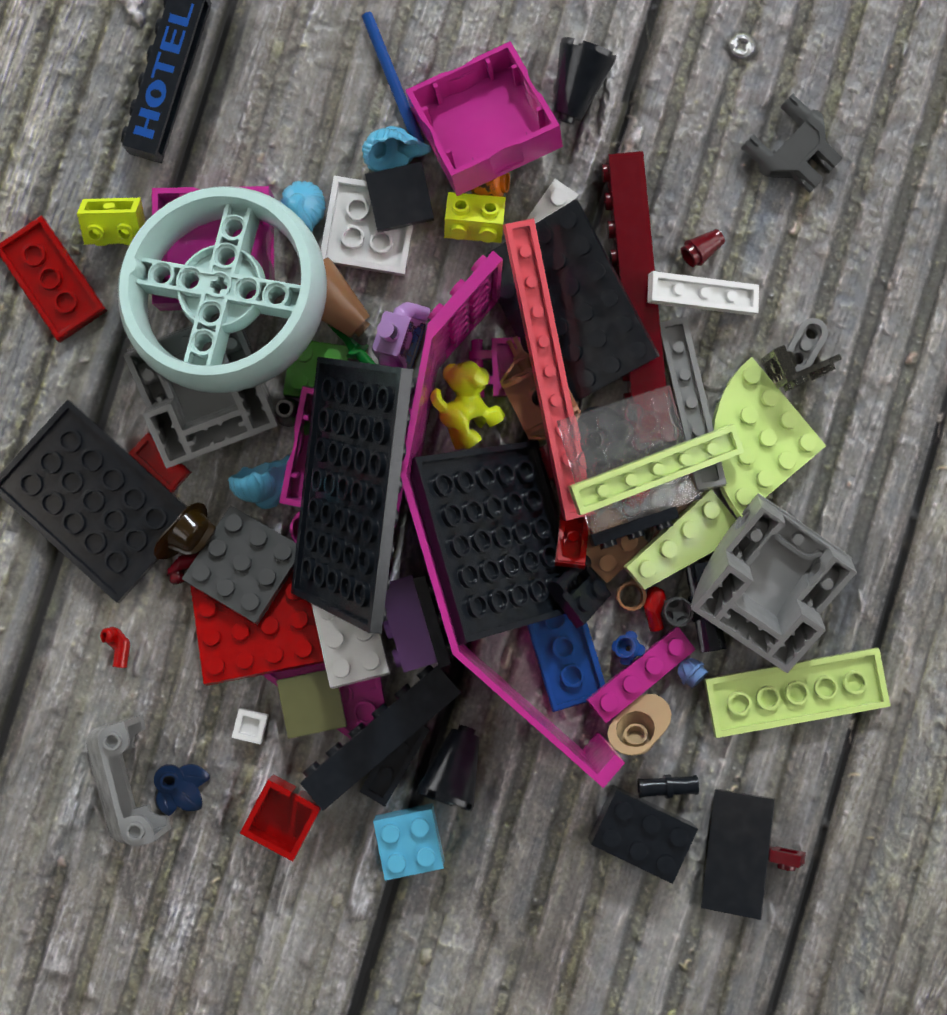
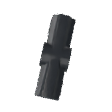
(709, 636)

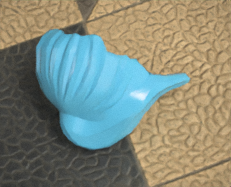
(391, 148)
(306, 201)
(260, 484)

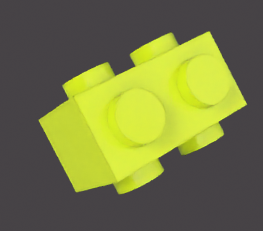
(475, 219)
(110, 220)

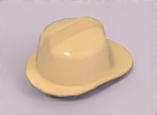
(640, 725)

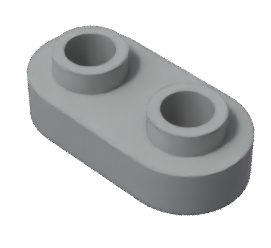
(806, 347)

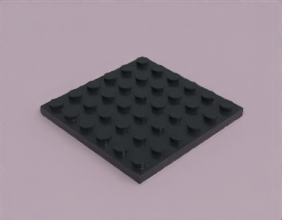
(491, 536)

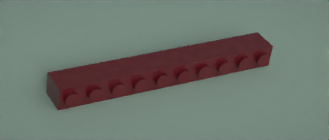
(634, 255)

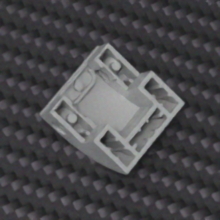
(197, 422)
(772, 583)

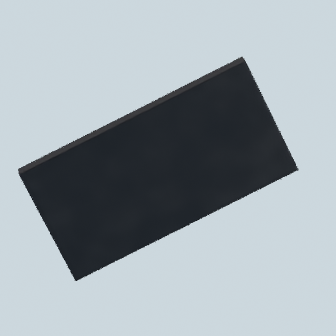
(738, 853)

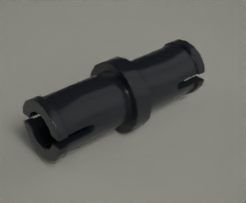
(668, 786)

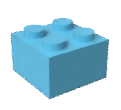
(408, 841)

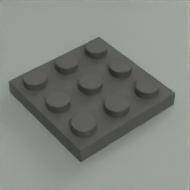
(243, 565)

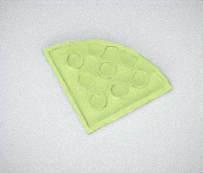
(771, 434)

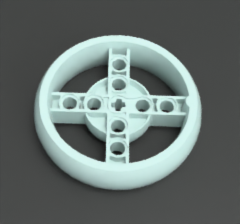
(144, 272)

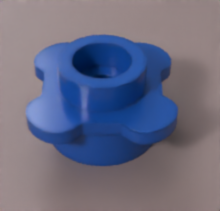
(620, 645)

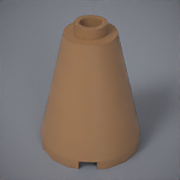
(342, 305)

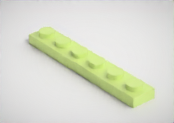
(656, 469)

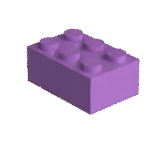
(407, 626)

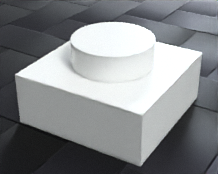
(250, 726)

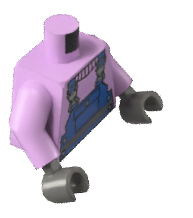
(400, 336)

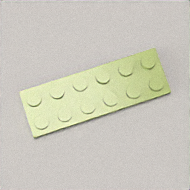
(806, 693)

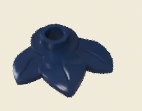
(184, 789)

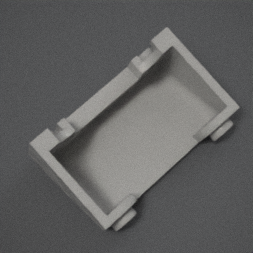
(123, 819)

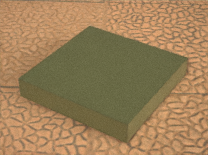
(310, 704)

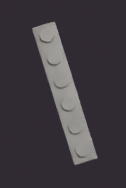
(689, 394)

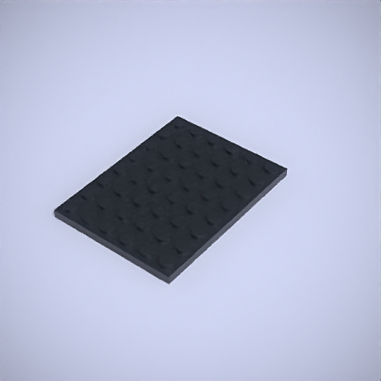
(352, 489)

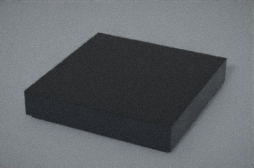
(399, 197)

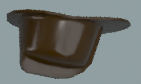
(187, 534)

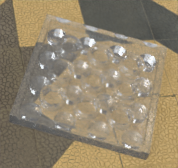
(620, 435)

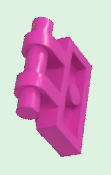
(501, 360)

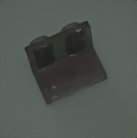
(781, 368)

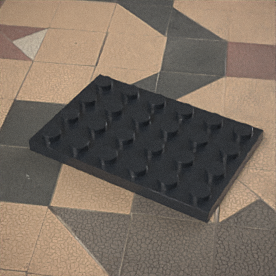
(591, 309)
(90, 500)

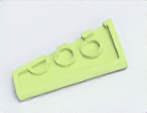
(688, 540)

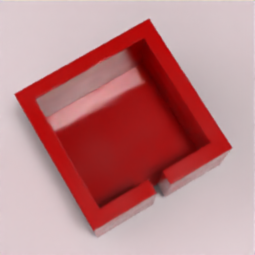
(281, 818)

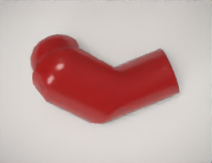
(653, 607)
(119, 643)

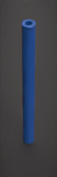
(391, 76)

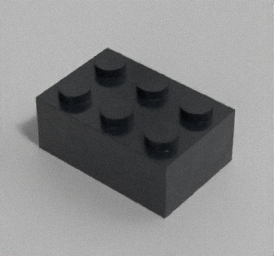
(642, 834)

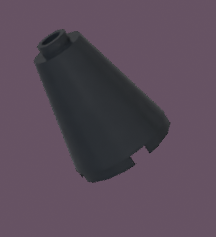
(579, 77)
(453, 770)

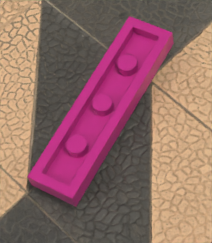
(640, 674)

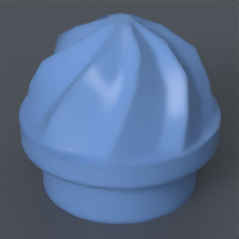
(691, 672)

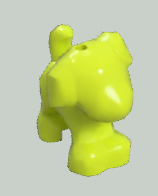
(467, 382)

